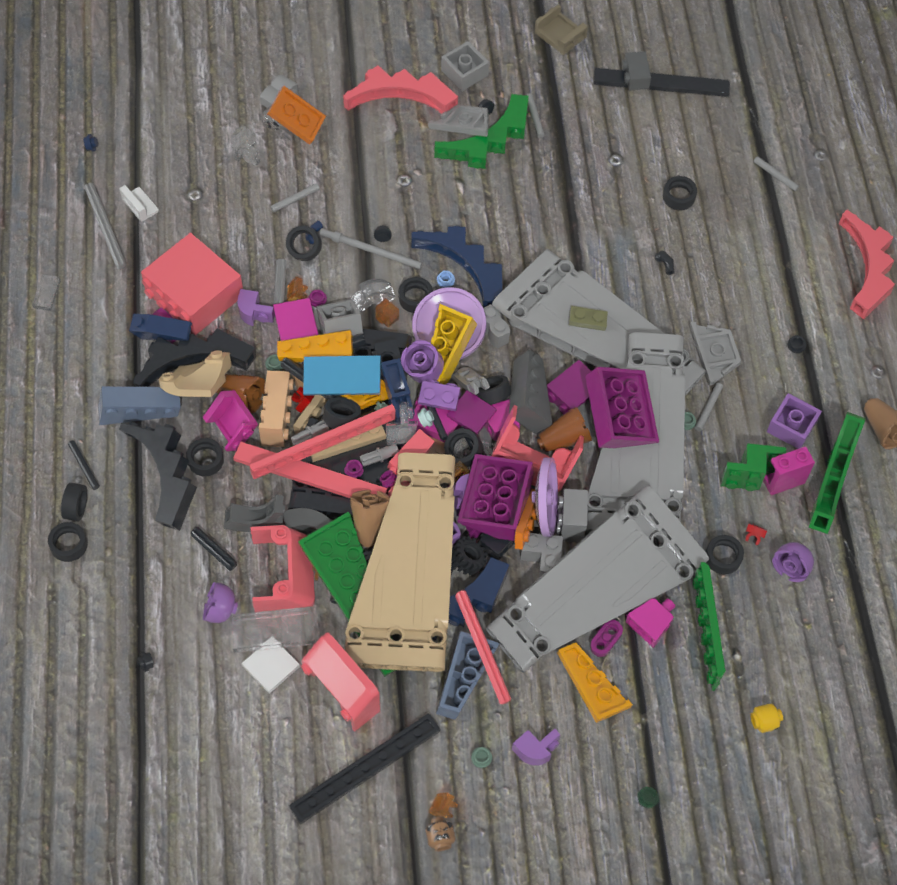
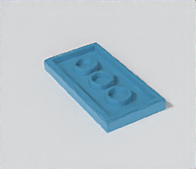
(342, 375)

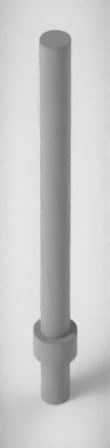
(339, 237)

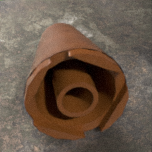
(247, 387)
(564, 432)

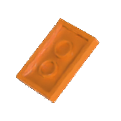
(296, 115)

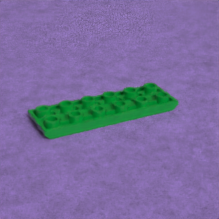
(709, 622)

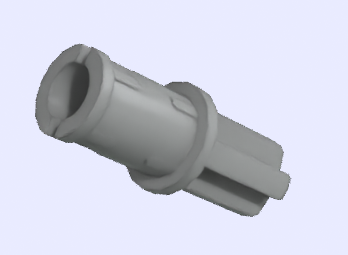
(310, 432)
(379, 455)

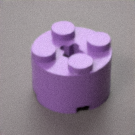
(416, 354)

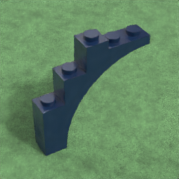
(471, 257)
(481, 593)

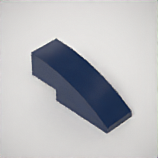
(396, 385)

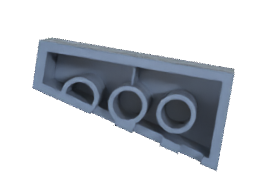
(135, 404)
(462, 675)

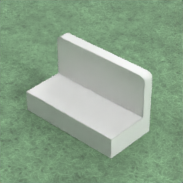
(138, 202)

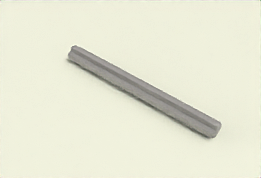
(105, 226)

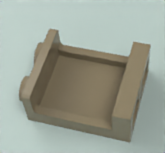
(559, 30)

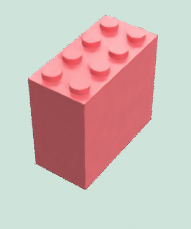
(192, 283)

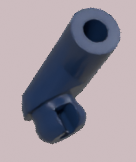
(316, 226)

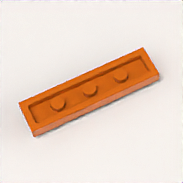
(526, 523)

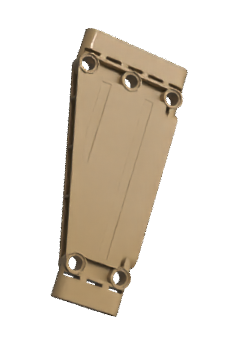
(408, 572)

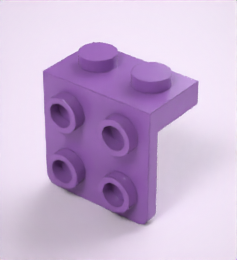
(439, 395)

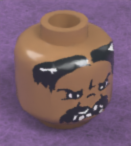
(440, 834)

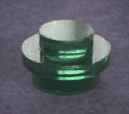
(648, 797)

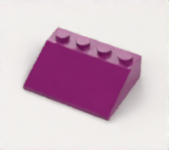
(621, 407)
(496, 495)

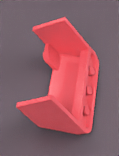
(509, 448)
(299, 589)
(343, 679)

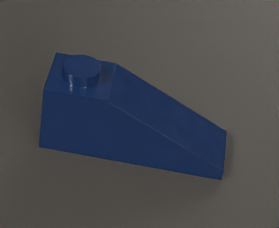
(152, 326)

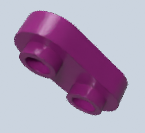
(605, 639)

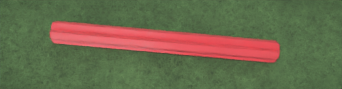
(483, 647)

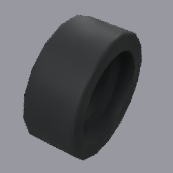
(681, 182)
(290, 243)
(411, 283)
(498, 390)
(340, 405)
(457, 435)
(206, 470)
(74, 502)
(59, 530)
(732, 543)

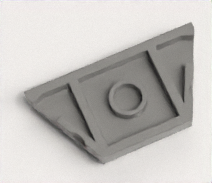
(463, 120)
(715, 350)

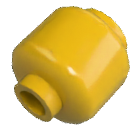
(766, 718)

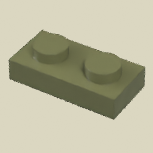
(588, 318)

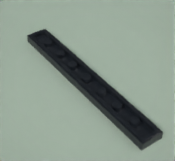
(667, 82)
(364, 768)

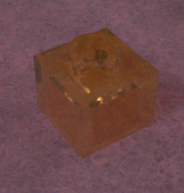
(386, 313)

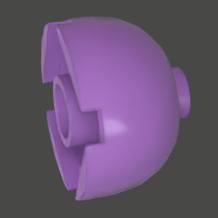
(793, 560)
(220, 603)

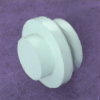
(426, 417)

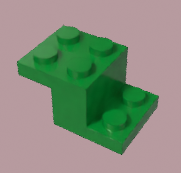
(753, 467)

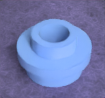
(445, 275)

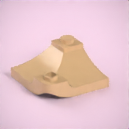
(198, 379)

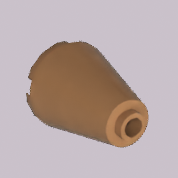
(883, 421)
(368, 515)

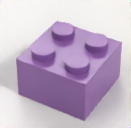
(794, 421)

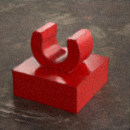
(303, 401)
(755, 531)

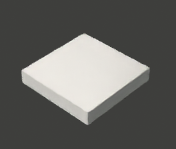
(270, 667)

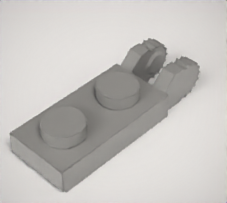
(470, 380)

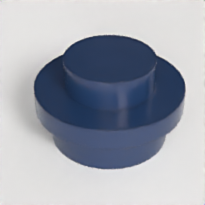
(90, 142)

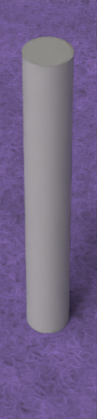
(538, 126)
(776, 173)
(295, 197)
(708, 407)

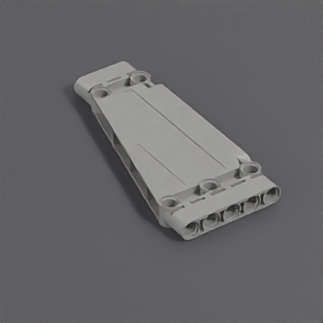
(548, 315)
(660, 465)
(600, 579)

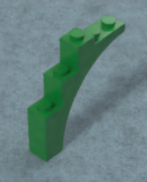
(475, 149)
(834, 476)

